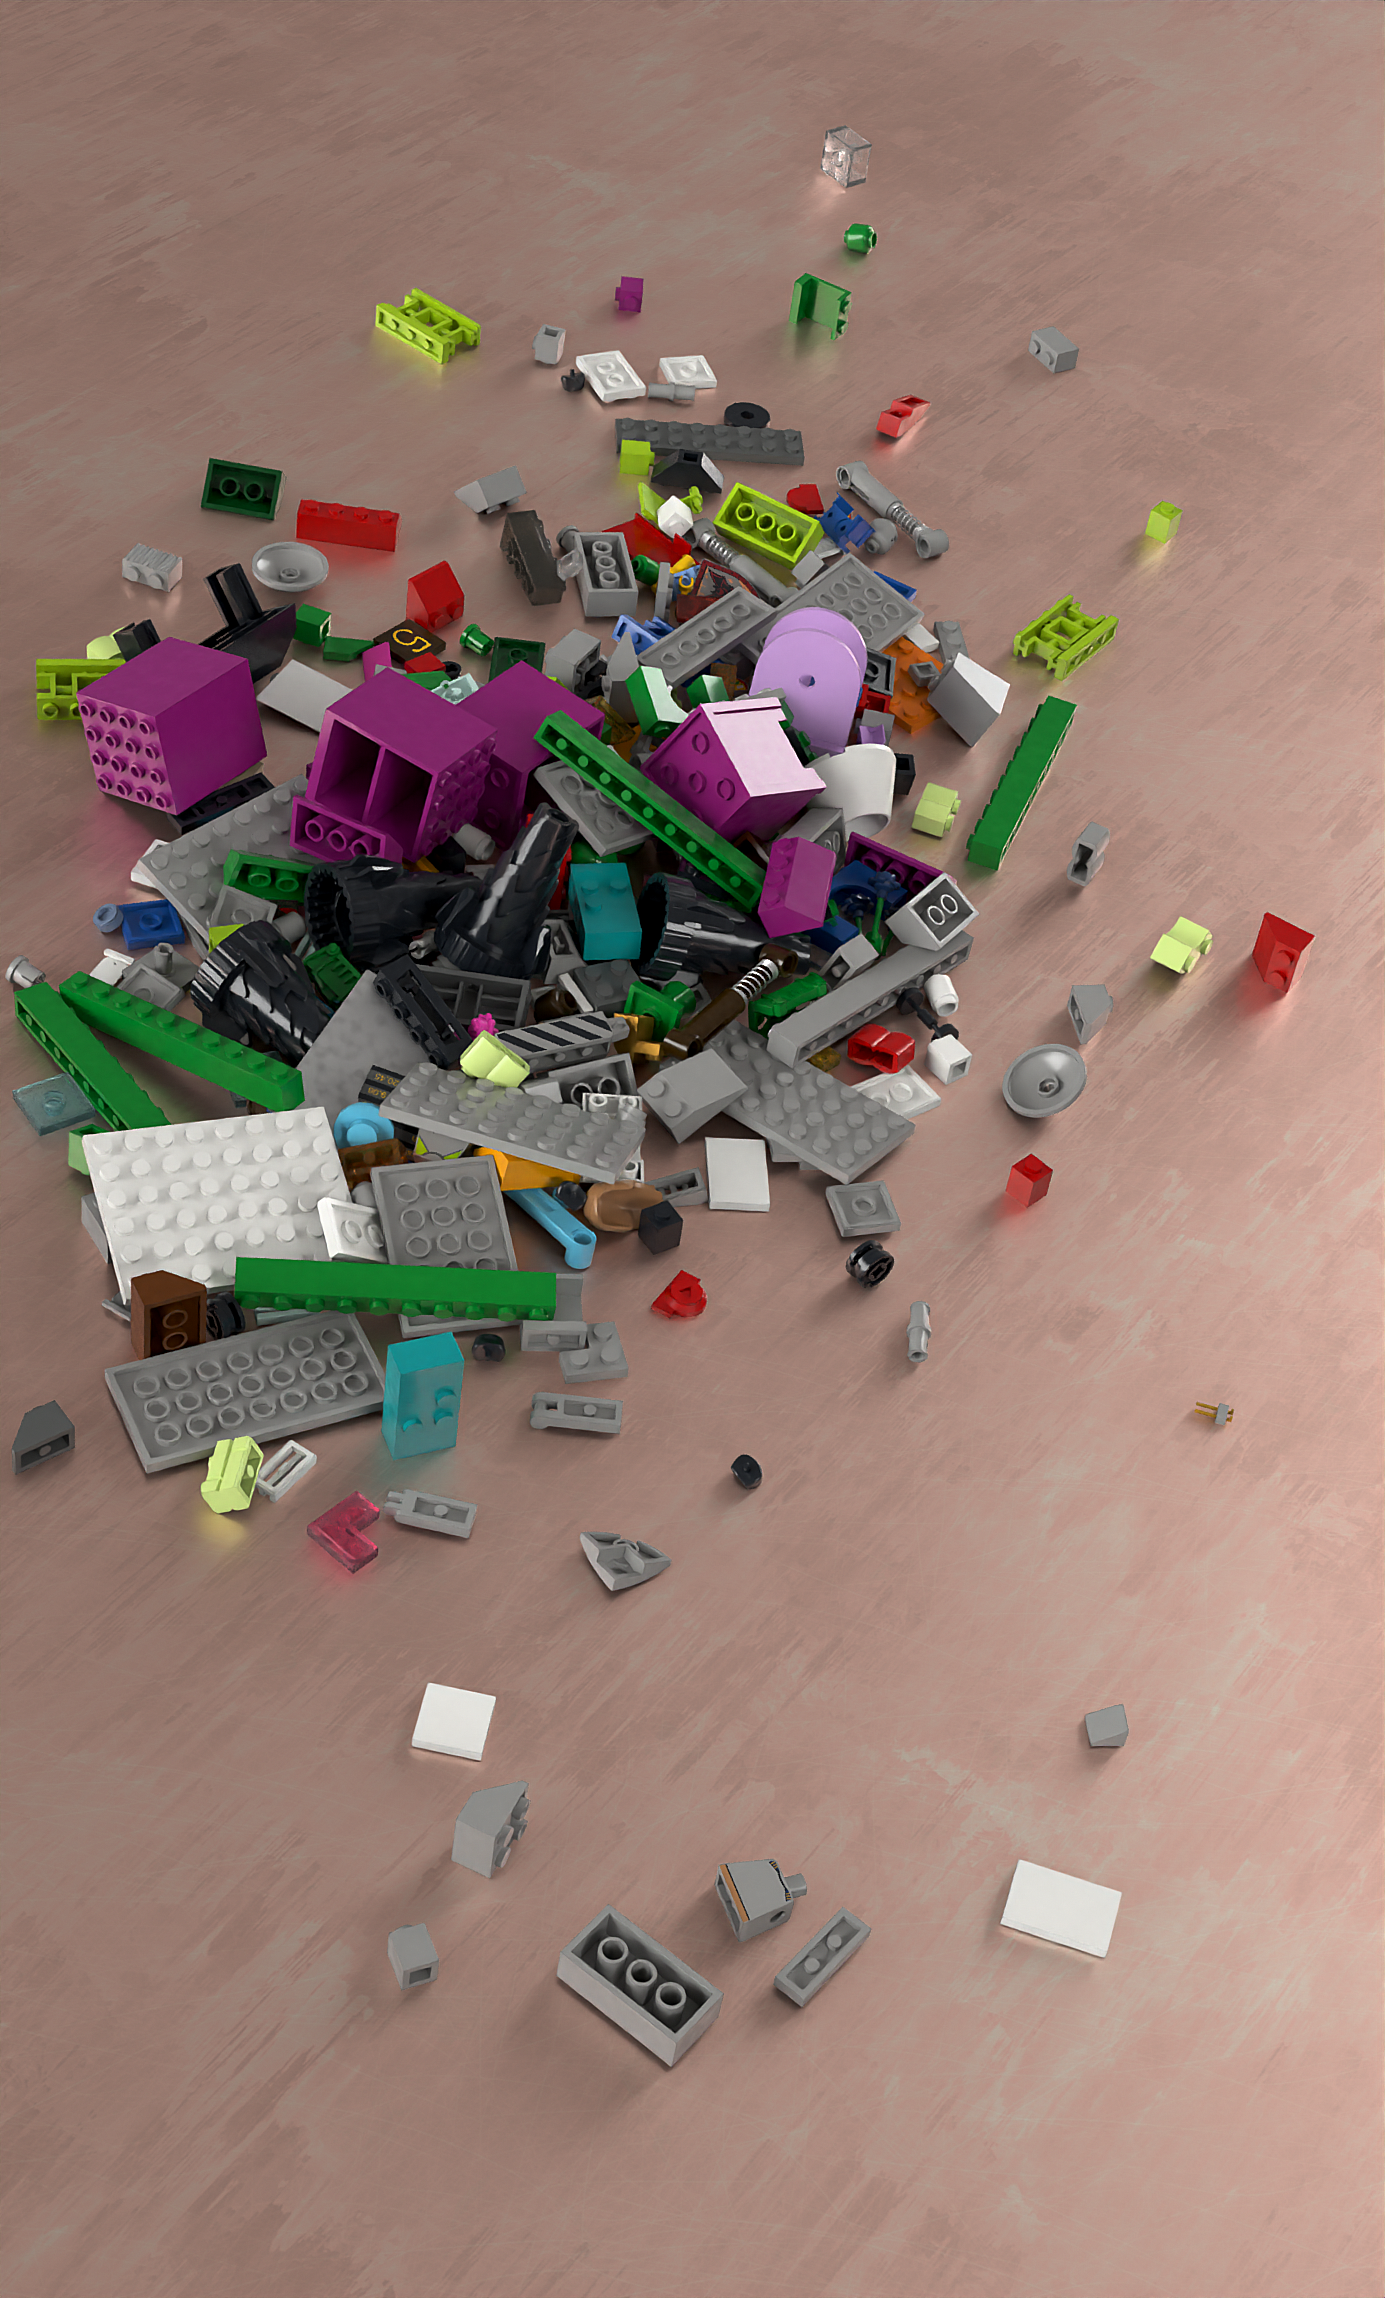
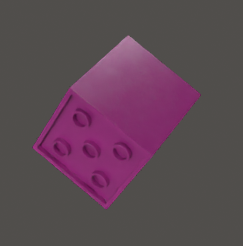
(517, 708)
(172, 725)
(402, 762)

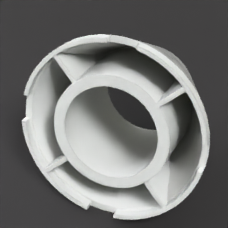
(860, 784)

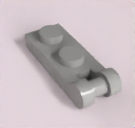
(576, 1412)

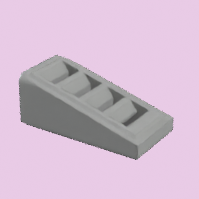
(684, 1180)

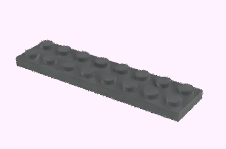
(715, 441)

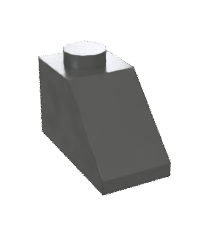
(42, 1436)

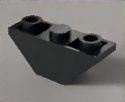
(687, 470)

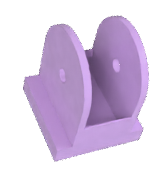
(830, 650)

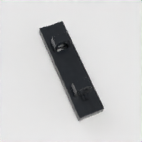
(220, 803)

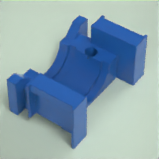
(842, 528)

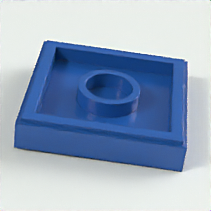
(150, 924)

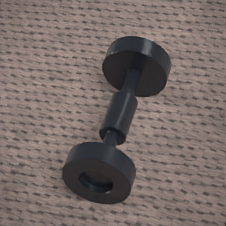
(910, 1001)

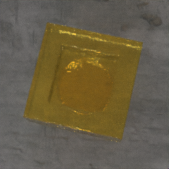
(825, 1059)

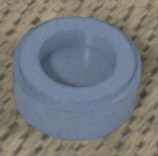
(108, 917)

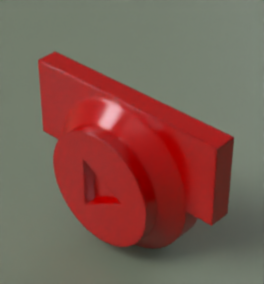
(805, 499)
(681, 1297)

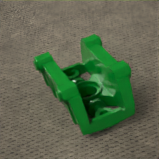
(331, 974)
(783, 1002)

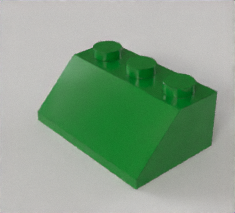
(267, 875)

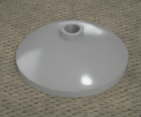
(290, 566)
(1044, 1080)

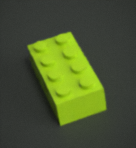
(767, 526)

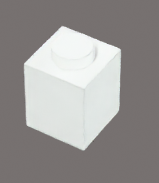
(674, 517)
(948, 1059)

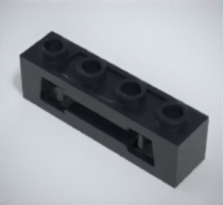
(422, 1013)

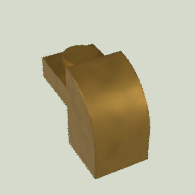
(639, 1040)

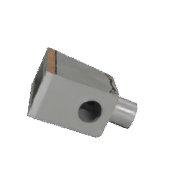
(757, 1895)

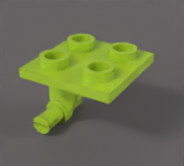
(651, 501)

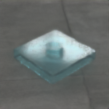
(53, 1103)

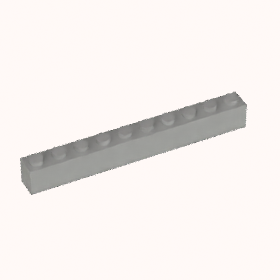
(862, 999)

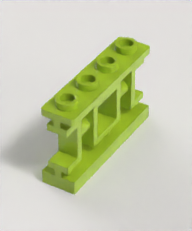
(409, 326)
(1065, 655)
(64, 680)

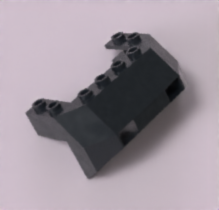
(248, 632)

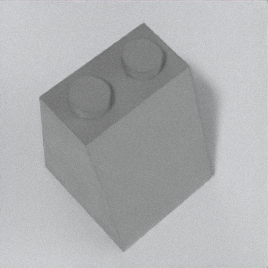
(967, 697)

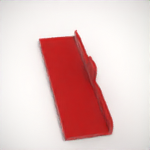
(647, 540)

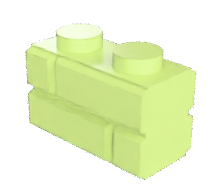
(232, 1474)

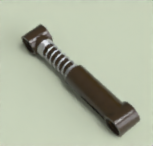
(729, 1004)

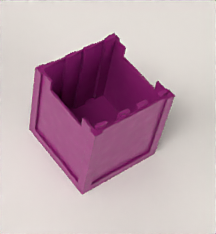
(734, 768)

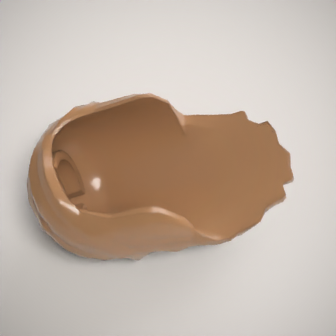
(619, 1204)

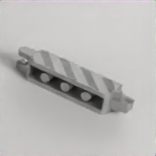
(565, 1040)

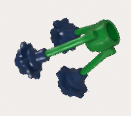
(859, 905)

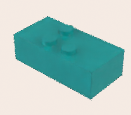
(604, 911)
(422, 1395)

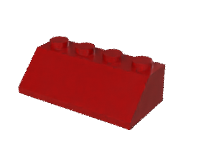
(348, 525)

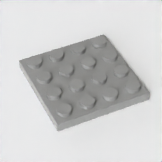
(599, 818)

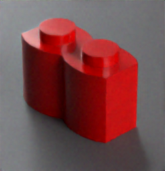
(881, 1048)

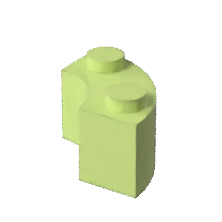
(1182, 946)

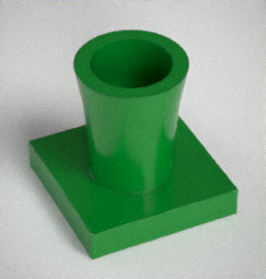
(667, 1006)

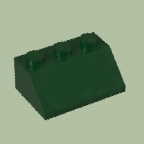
(243, 489)

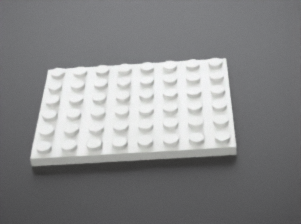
(215, 1192)

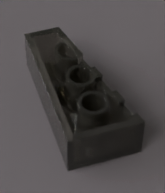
(532, 557)

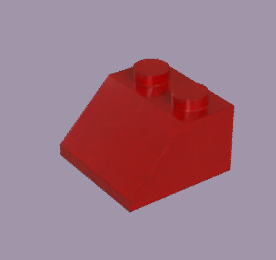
(434, 597)
(1281, 952)

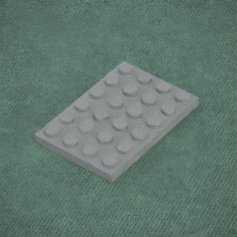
(444, 1218)

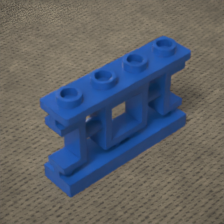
(649, 634)

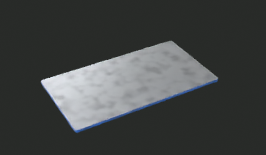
(354, 1040)

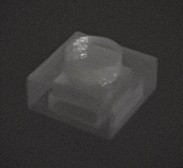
(570, 564)

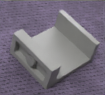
(567, 1329)

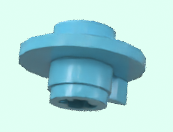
(361, 1125)

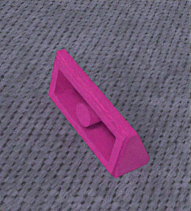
(376, 655)

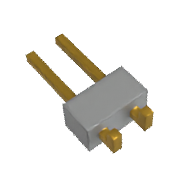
(1220, 1416)

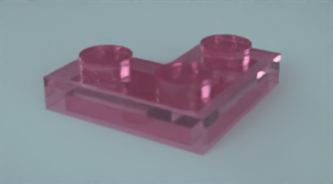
(340, 1531)

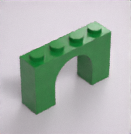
(655, 707)

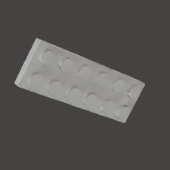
(707, 636)

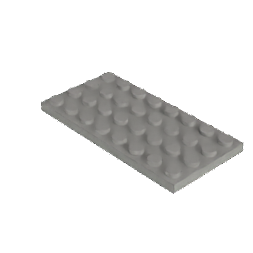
(855, 593)
(192, 866)
(806, 1108)
(513, 1122)
(247, 1386)

